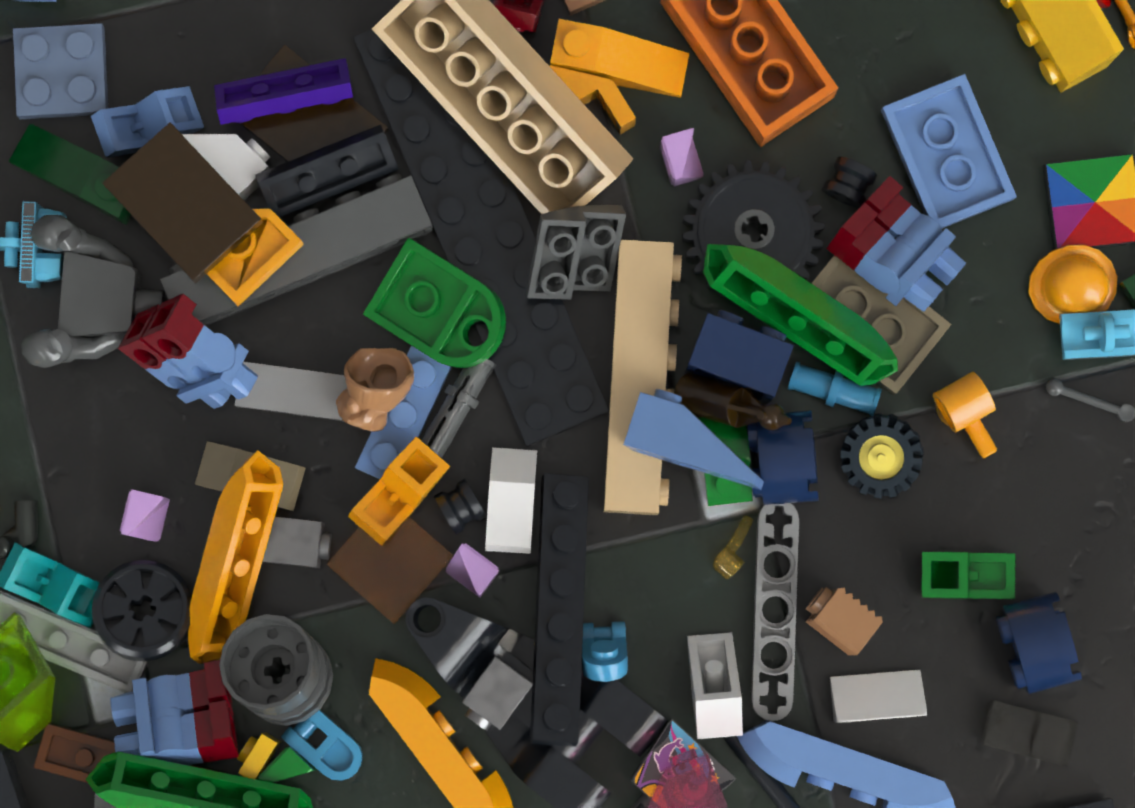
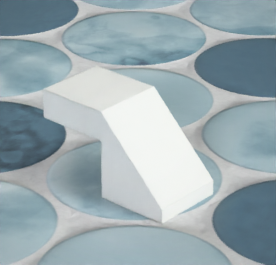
(511, 500)

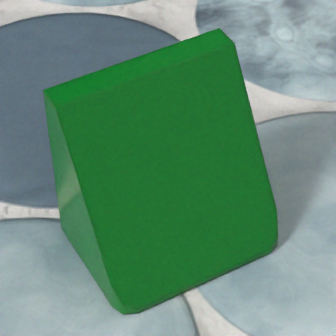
(286, 765)

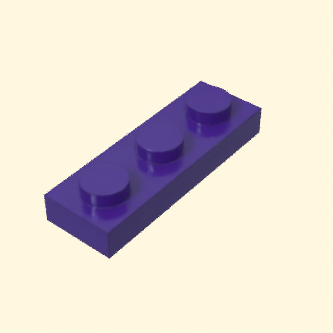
(283, 91)

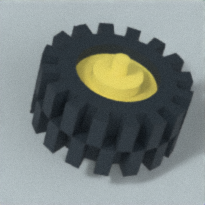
(882, 455)

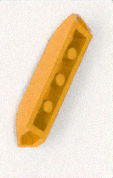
(233, 556)
(405, 703)

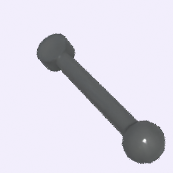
(1124, 412)

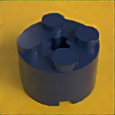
(785, 460)
(1040, 643)

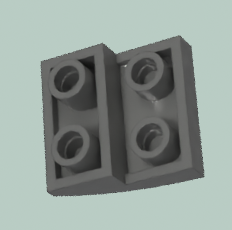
(575, 251)

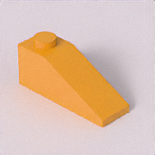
(619, 57)

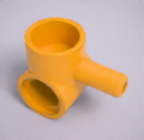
(963, 405)

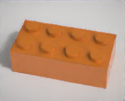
(755, 61)

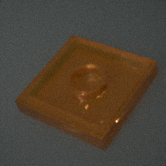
(391, 573)

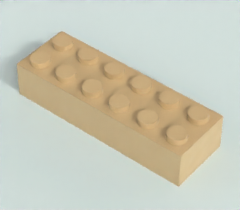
(505, 99)

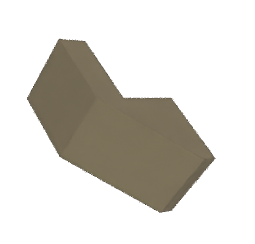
(222, 461)

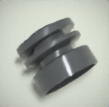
(260, 653)

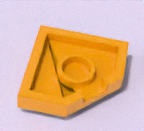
(255, 257)

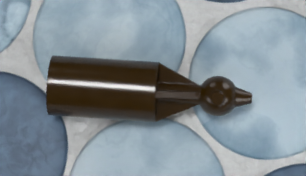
(728, 403)

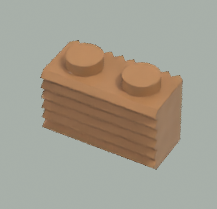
(842, 619)

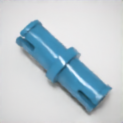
(834, 389)

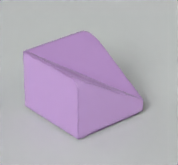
(681, 157)
(144, 515)
(472, 570)

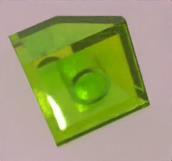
(24, 685)

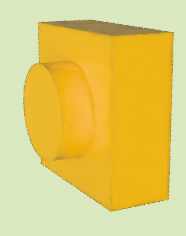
(257, 755)

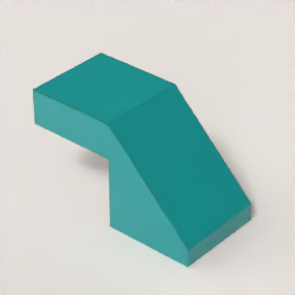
(49, 584)

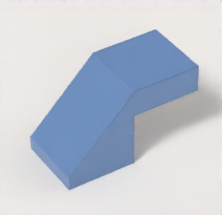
(130, 127)

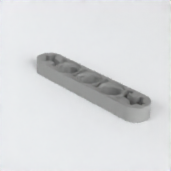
(782, 632)

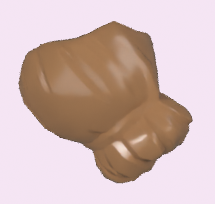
(375, 385)

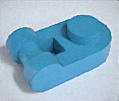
(604, 652)
(338, 754)

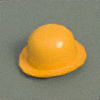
(1072, 282)

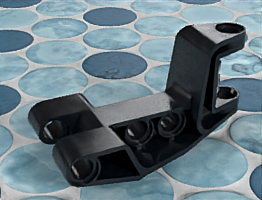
(464, 649)

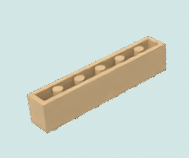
(639, 365)

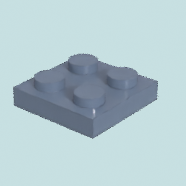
(60, 71)

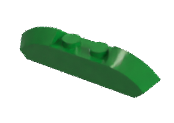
(800, 312)
(152, 783)

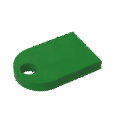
(434, 307)

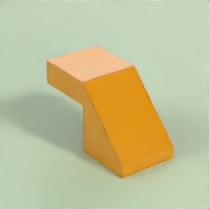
(589, 87)
(399, 491)

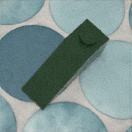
(69, 170)

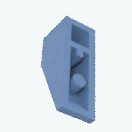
(676, 435)

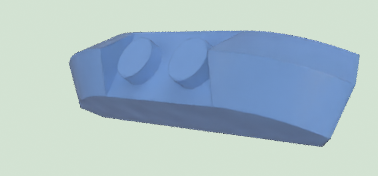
(788, 752)

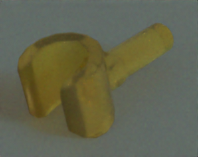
(728, 562)

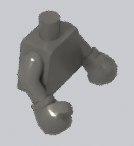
(97, 296)

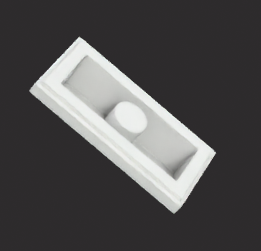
(877, 696)

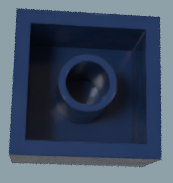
(740, 354)

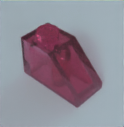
(687, 783)

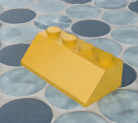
(1068, 37)

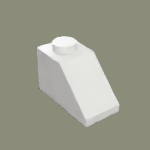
(232, 159)
(715, 685)

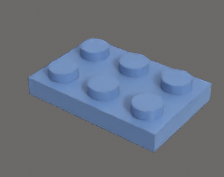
(948, 152)

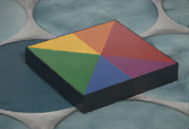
(1091, 201)

